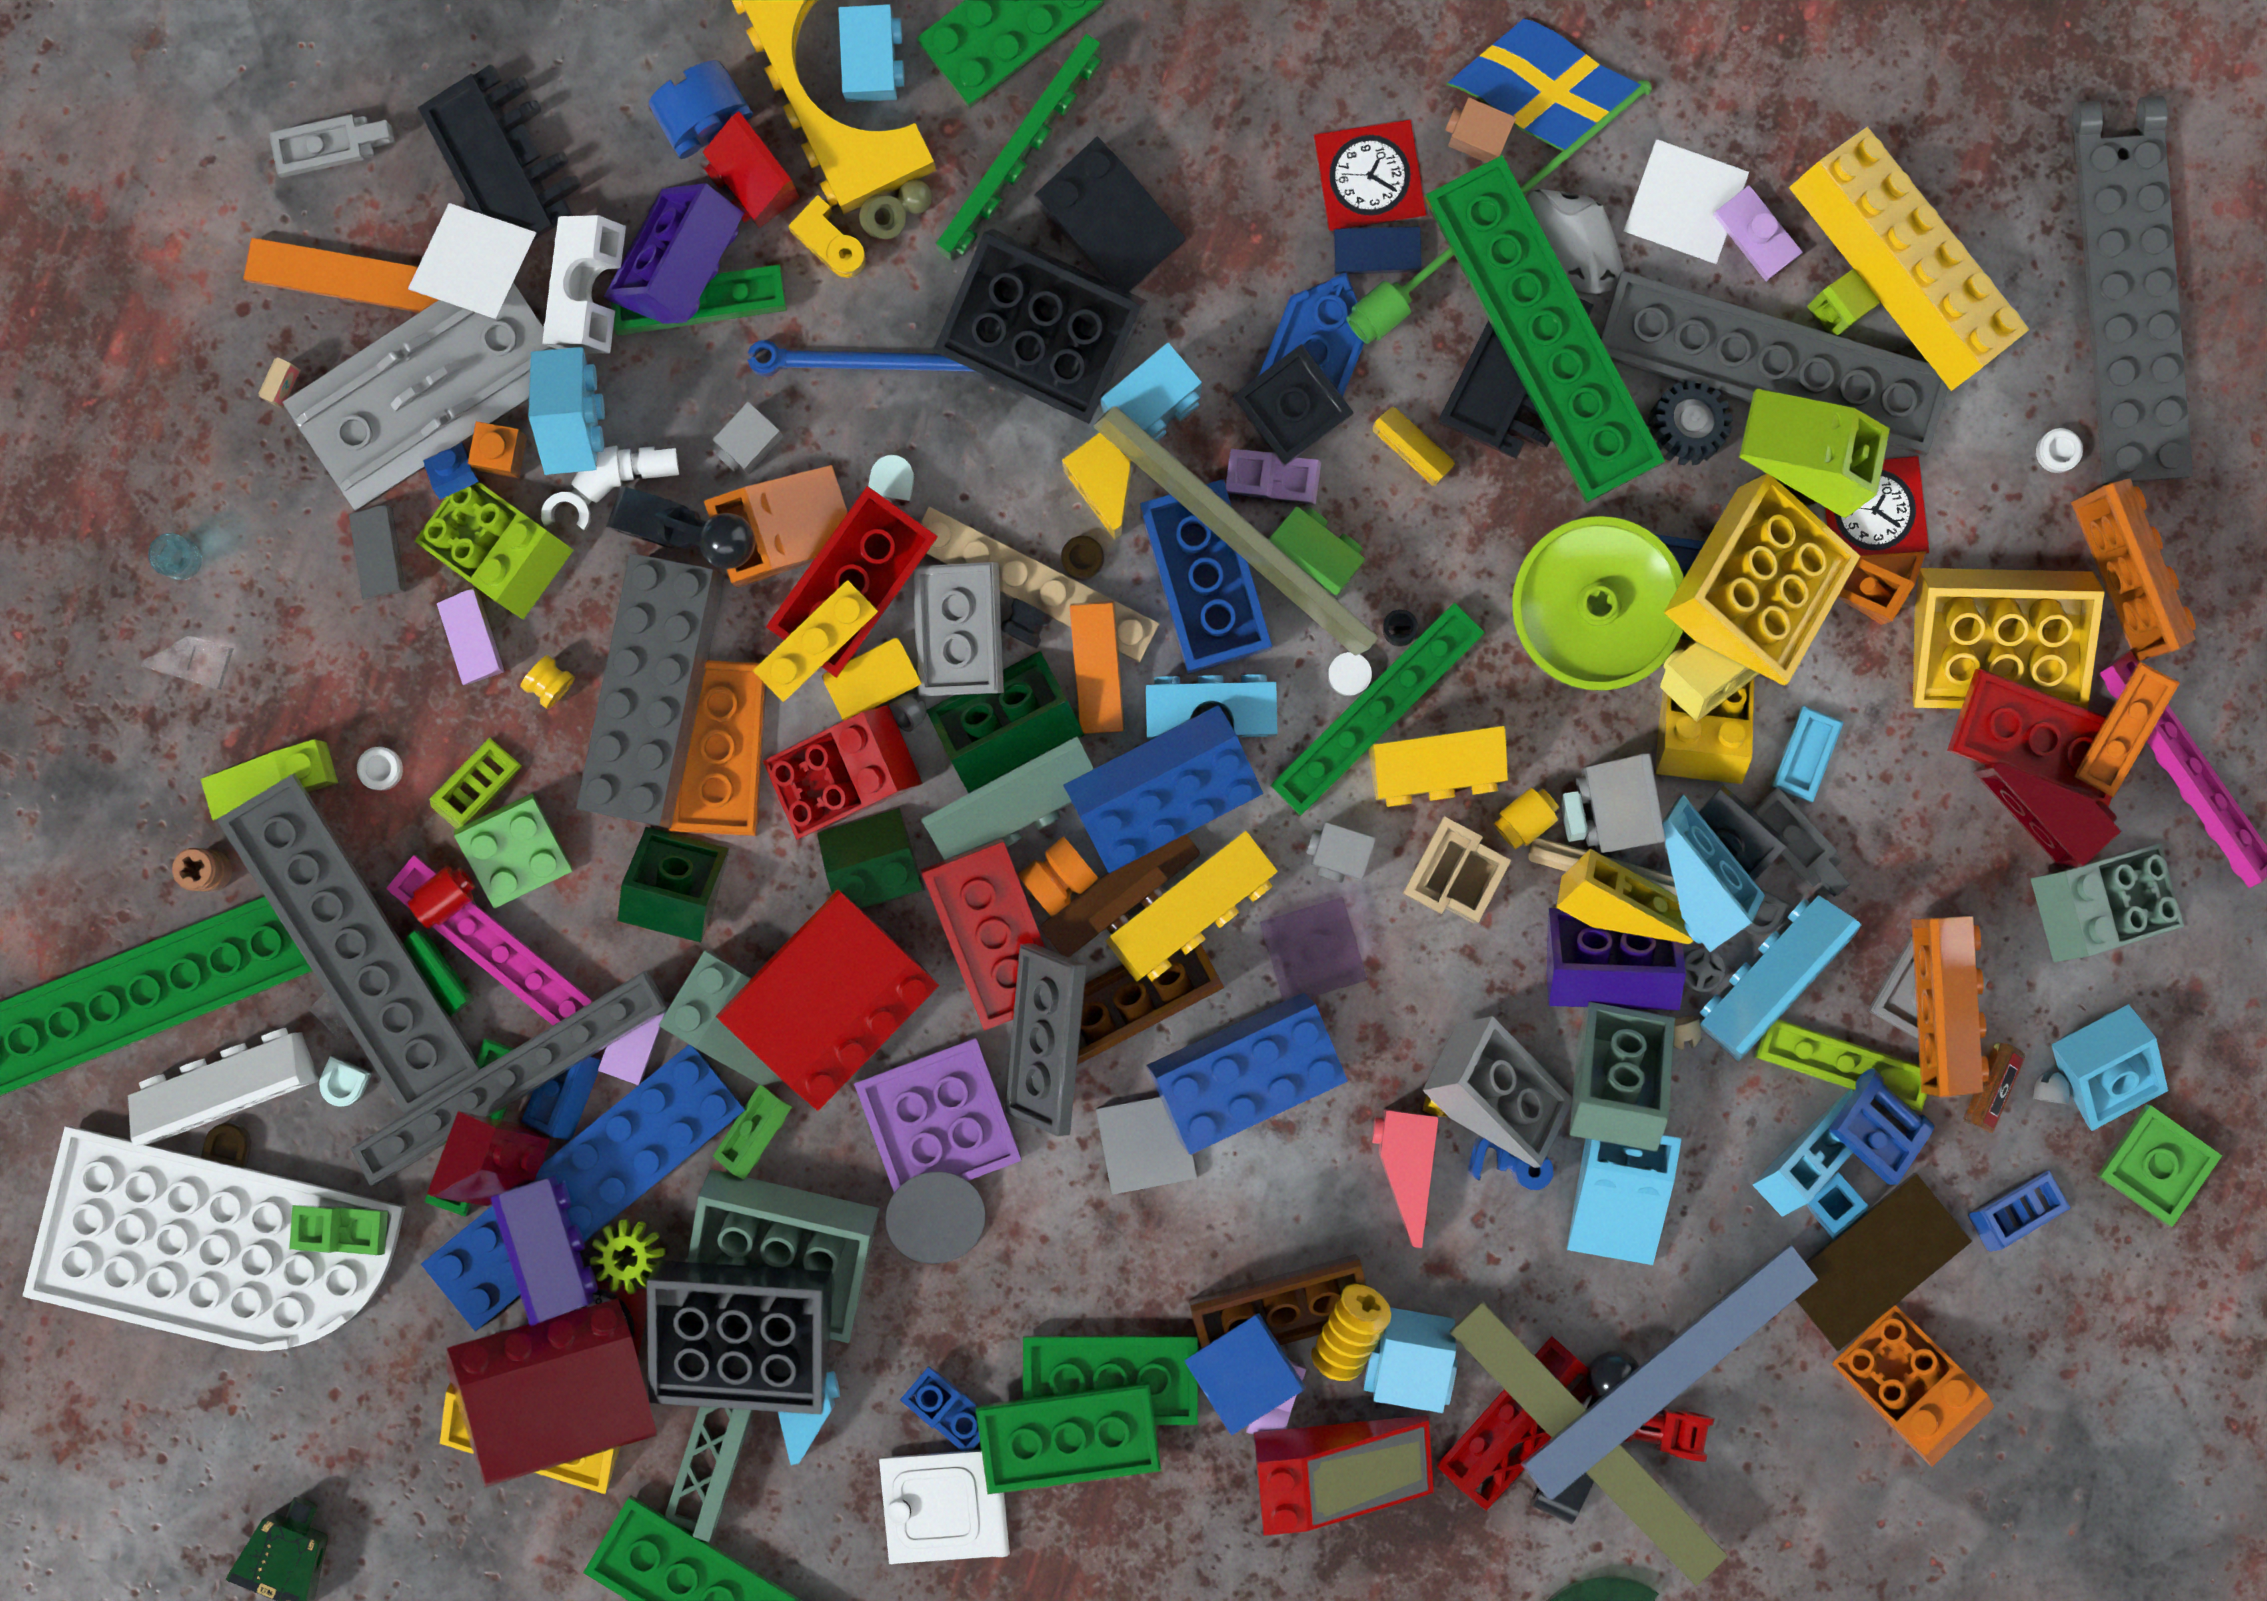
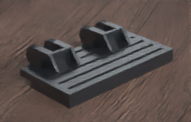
(492, 152)
(1491, 399)

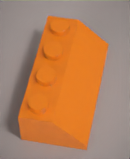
(1948, 1006)

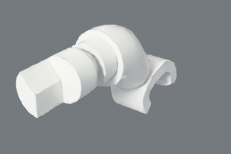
(612, 469)

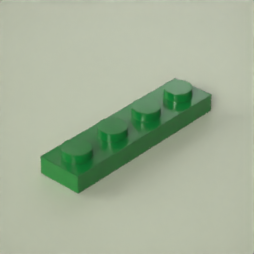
(723, 298)

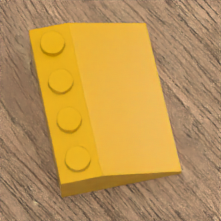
(1763, 580)
(2008, 622)

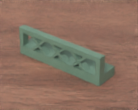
(723, 1472)

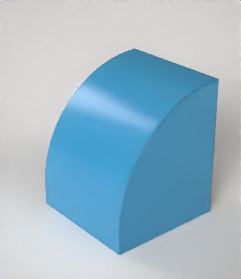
(1837, 1205)

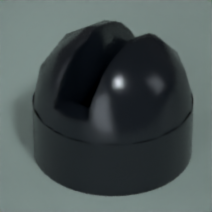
(1400, 620)

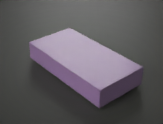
(631, 1054)

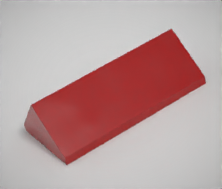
(874, 551)

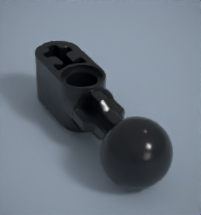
(723, 539)
(1602, 1376)

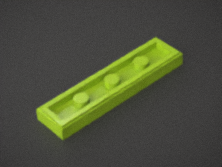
(1838, 1060)

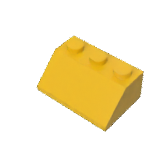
(1439, 765)

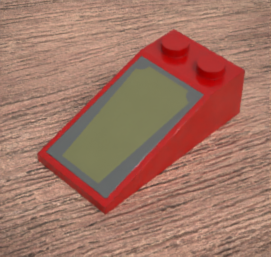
(1340, 1471)

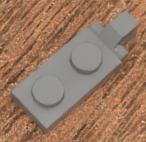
(327, 143)

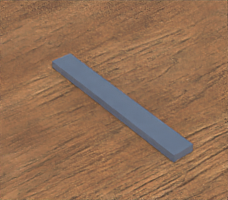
(1669, 1372)

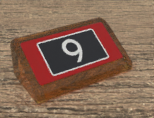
(1988, 1105)

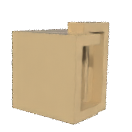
(1456, 872)

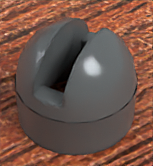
(908, 711)

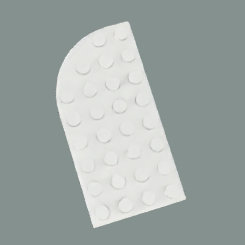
(194, 1246)

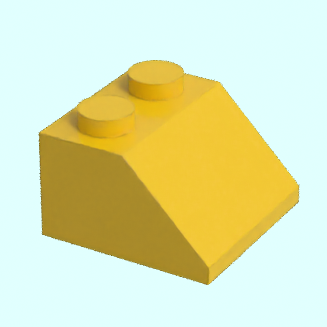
(1102, 479)

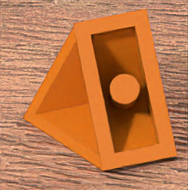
(1882, 584)

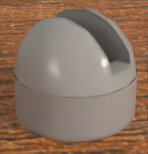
(2052, 1088)

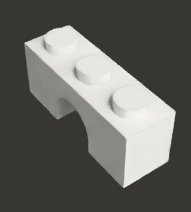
(581, 253)

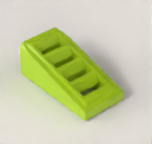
(451, 787)

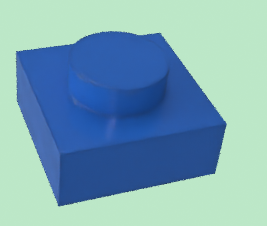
(450, 471)

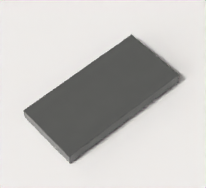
(1045, 1039)

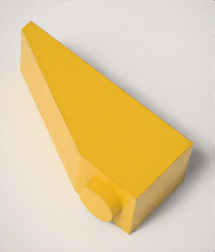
(1620, 900)

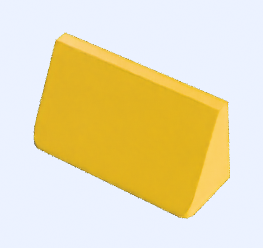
(1413, 446)
(872, 679)

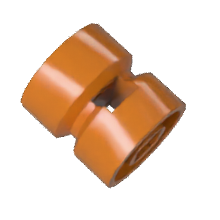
(1057, 876)

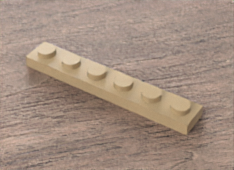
(1032, 581)

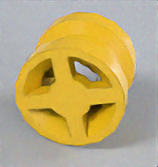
(547, 681)

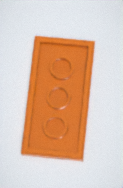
(724, 754)

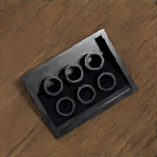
(1039, 325)
(738, 1336)

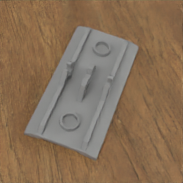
(417, 393)

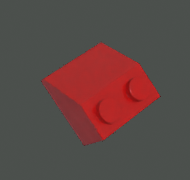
(749, 171)

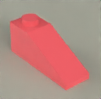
(1407, 1157)

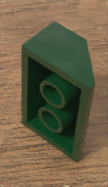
(1005, 730)

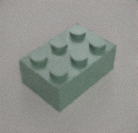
(1622, 1076)

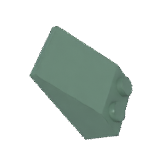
(694, 1018)

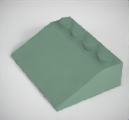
(786, 1228)

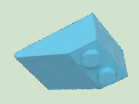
(1710, 884)

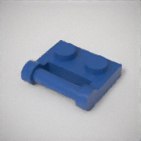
(1873, 1136)

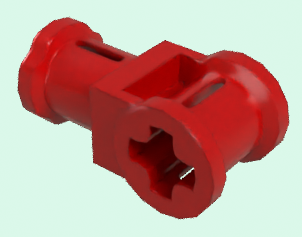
(1676, 1433)

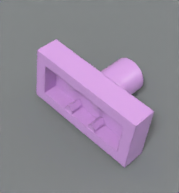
(1757, 233)

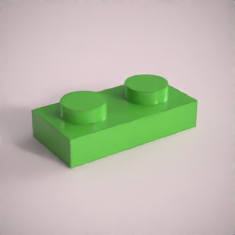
(752, 1132)

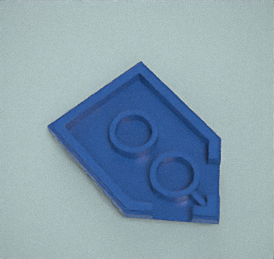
(1320, 324)

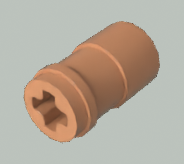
(202, 869)

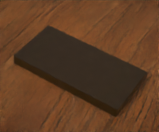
(1879, 1261)

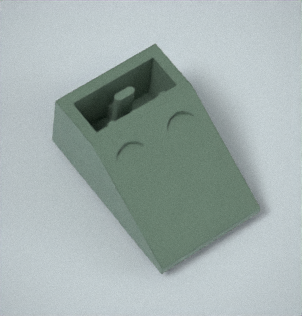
(2107, 903)

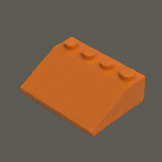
(2134, 569)

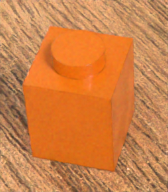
(497, 449)

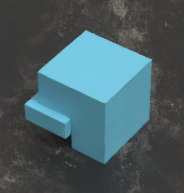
(1414, 1362)

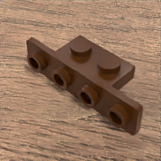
(1116, 893)

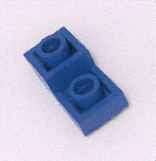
(945, 1408)

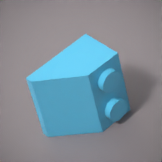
(2111, 1066)

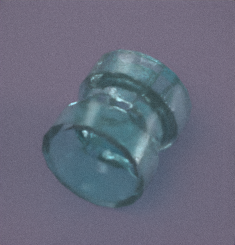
(166, 556)

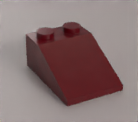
(2058, 819)

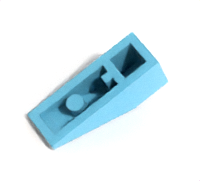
(1805, 1164)

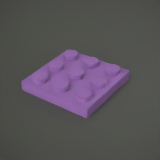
(939, 1116)

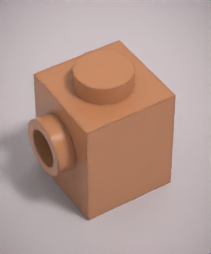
(1479, 130)

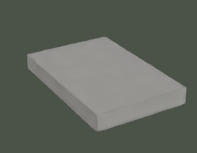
(958, 629)

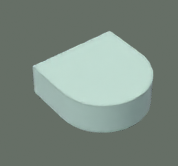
(892, 478)
(1574, 816)
(343, 1082)

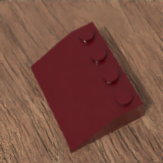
(550, 1392)

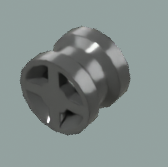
(1709, 970)

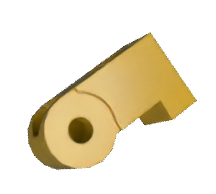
(837, 251)

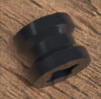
(1026, 623)

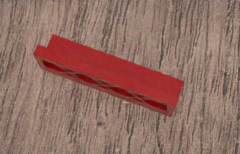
(1500, 1427)

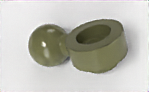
(913, 198)

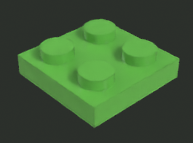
(513, 850)
(2159, 1165)

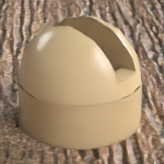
(1686, 1029)

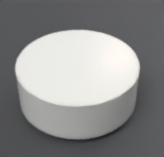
(2059, 450)
(1349, 674)
(379, 768)

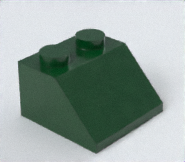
(871, 860)
(672, 884)

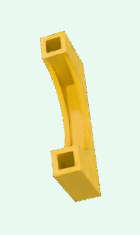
(852, 159)

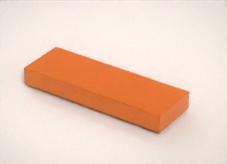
(1097, 667)
(2126, 729)

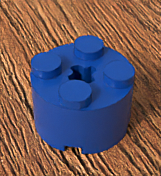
(697, 107)

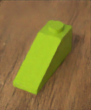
(244, 781)

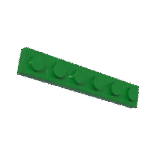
(1031, 134)
(1377, 709)

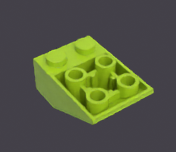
(1816, 448)
(494, 547)

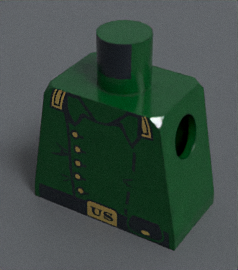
(283, 1556)

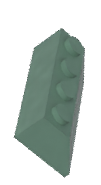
(1009, 803)

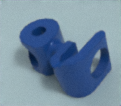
(1522, 1172)

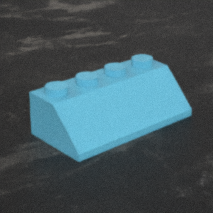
(1779, 976)

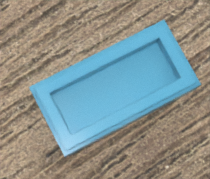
(1807, 754)

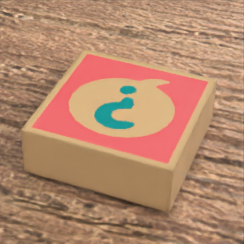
(279, 382)

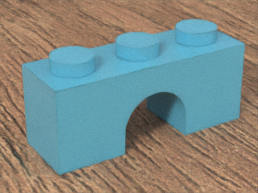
(1249, 703)

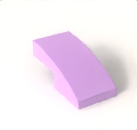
(1265, 477)

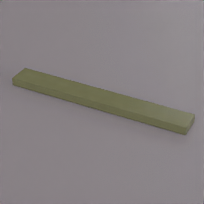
(1235, 531)
(1615, 1473)

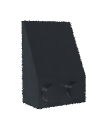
(1109, 216)

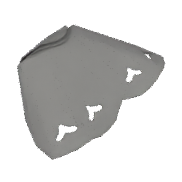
(1579, 237)

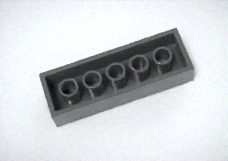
(650, 690)

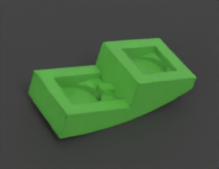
(338, 1229)

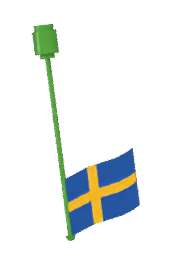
(1555, 98)

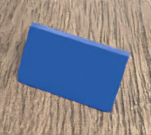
(561, 1101)

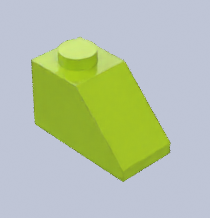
(1843, 303)

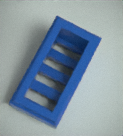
(1994, 1223)

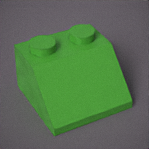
(1317, 550)

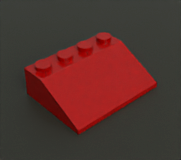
(827, 1000)

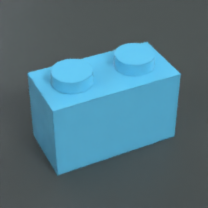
(868, 53)

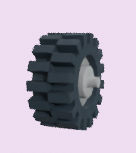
(1690, 423)

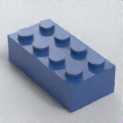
(1204, 586)
(1164, 789)
(1247, 1073)

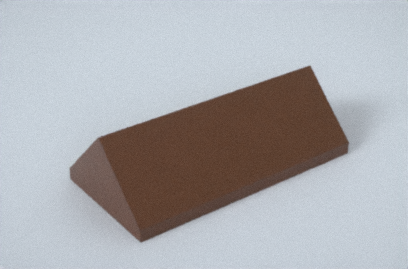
(1121, 1007)
(1291, 1303)

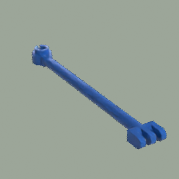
(847, 360)

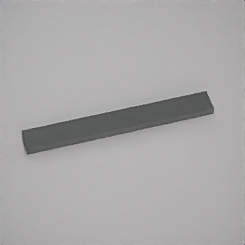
(511, 1076)

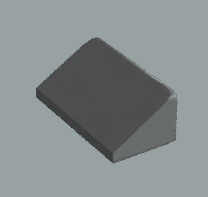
(377, 552)

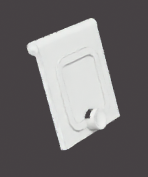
(948, 1507)

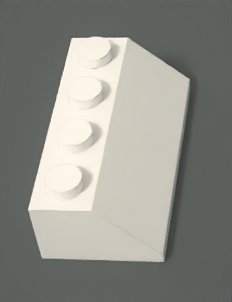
(220, 1088)

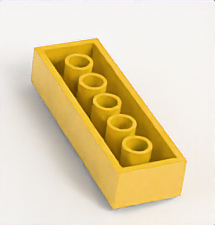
(1909, 258)

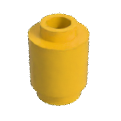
(1527, 818)

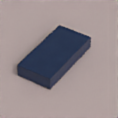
(1377, 250)

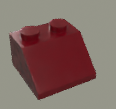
(486, 1159)

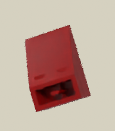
(842, 771)

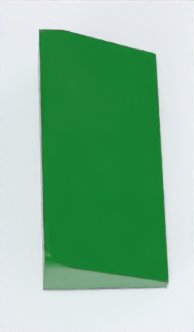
(438, 972)

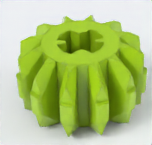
(619, 1242)

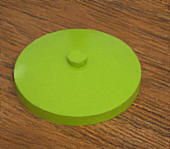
(1596, 603)

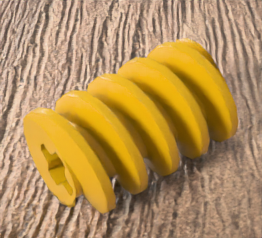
(1351, 1333)

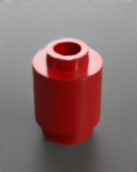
(441, 896)

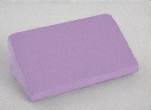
(470, 636)

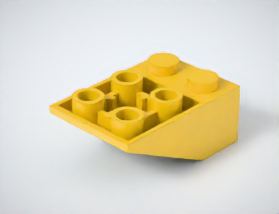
(1714, 746)

